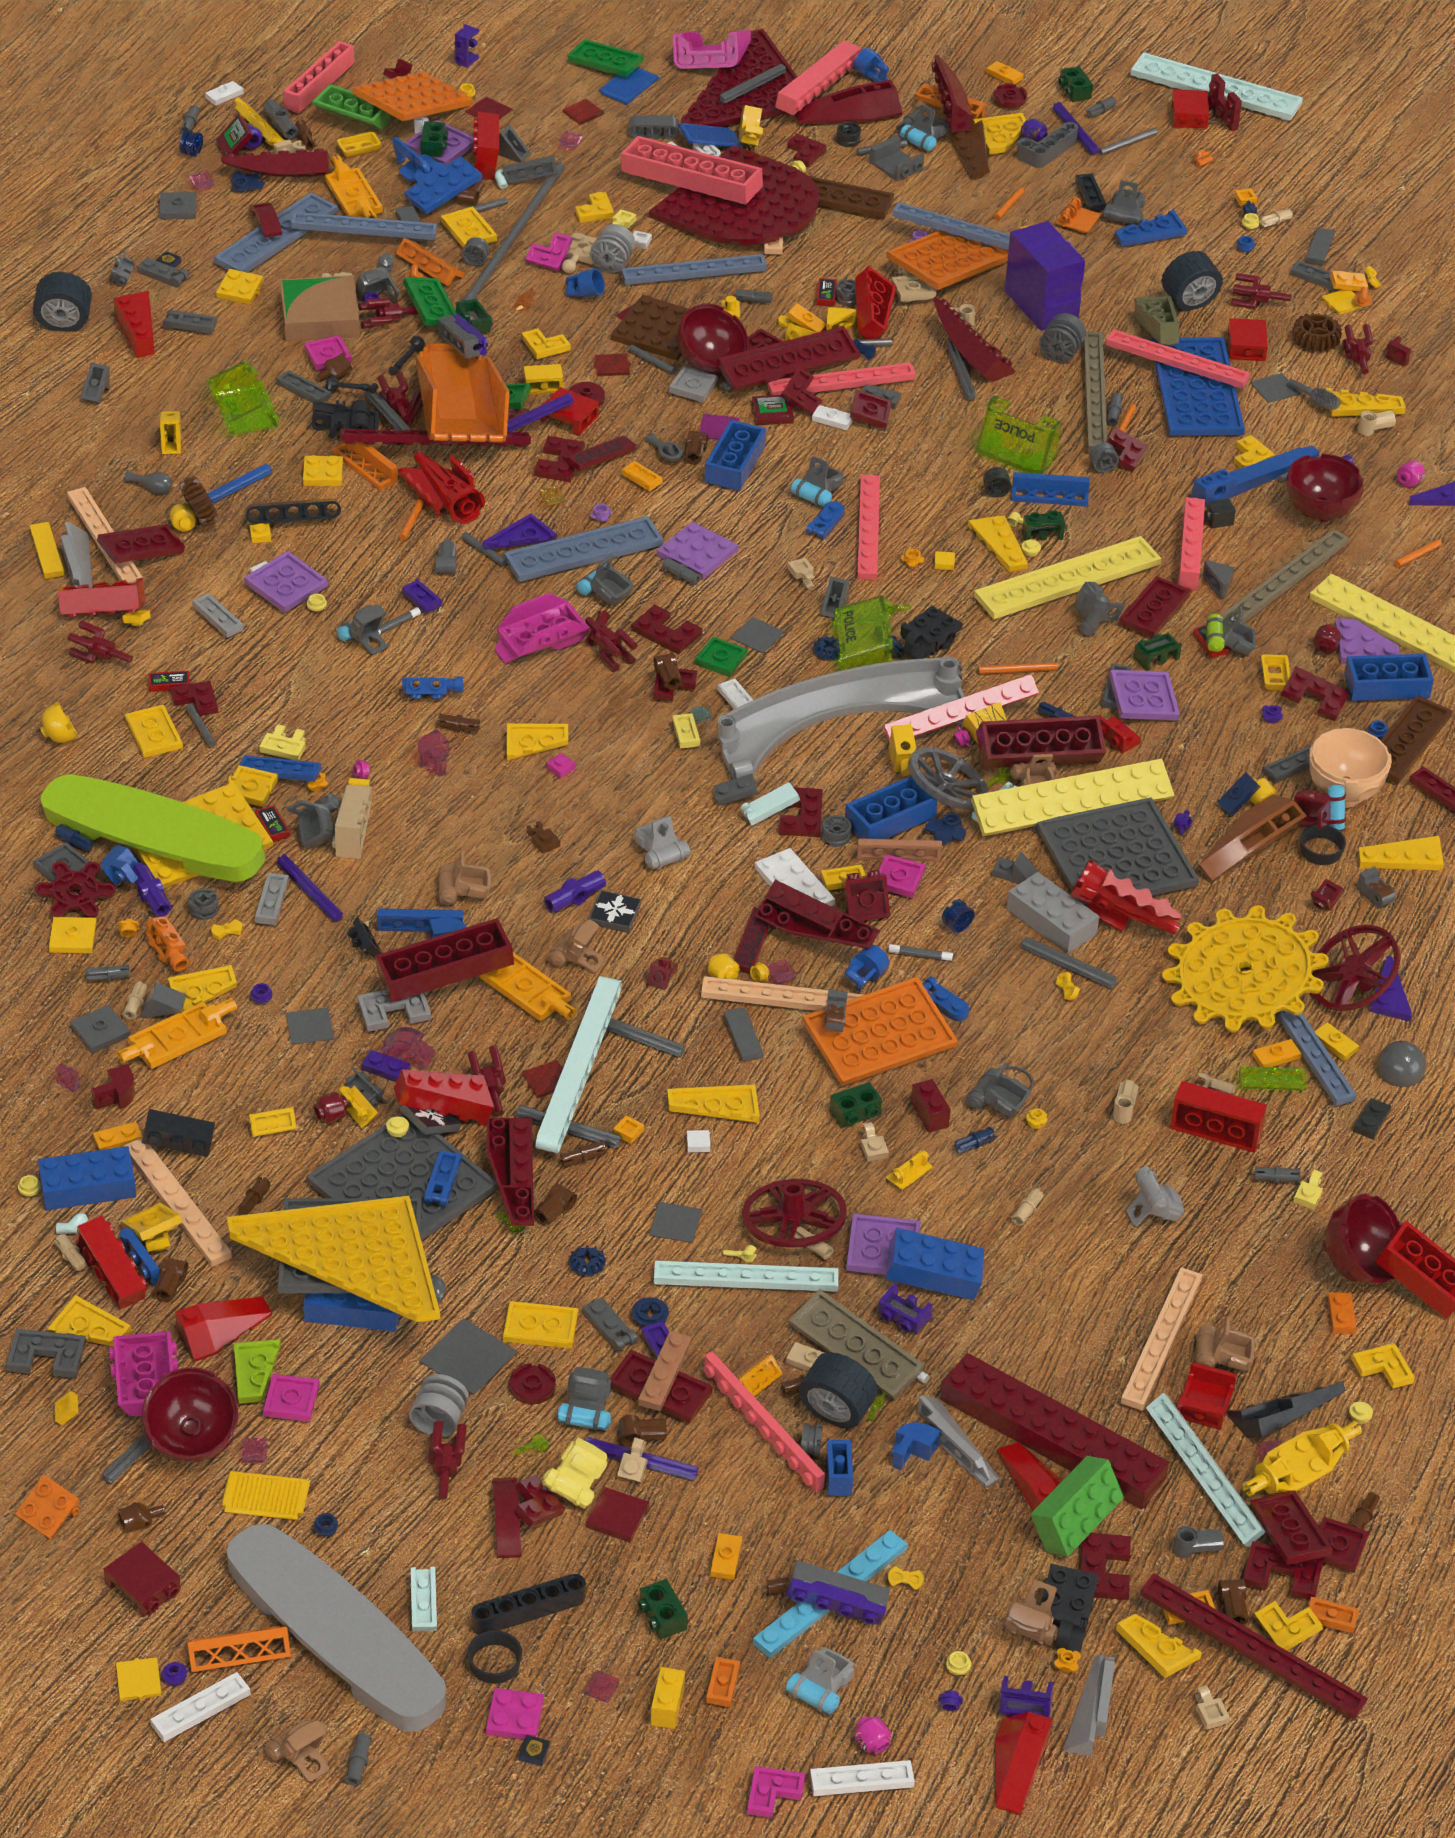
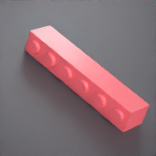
(318, 77)
(1191, 543)

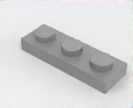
(217, 615)
(272, 899)

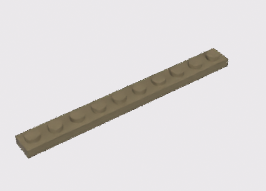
(1095, 389)
(1289, 575)

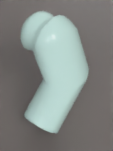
(500, 179)
(71, 1226)

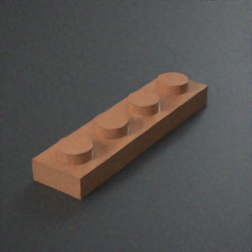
(906, 849)
(665, 1371)

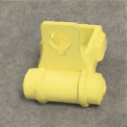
(577, 1471)

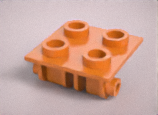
(1077, 217)
(48, 1506)

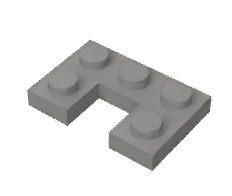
(376, 1004)

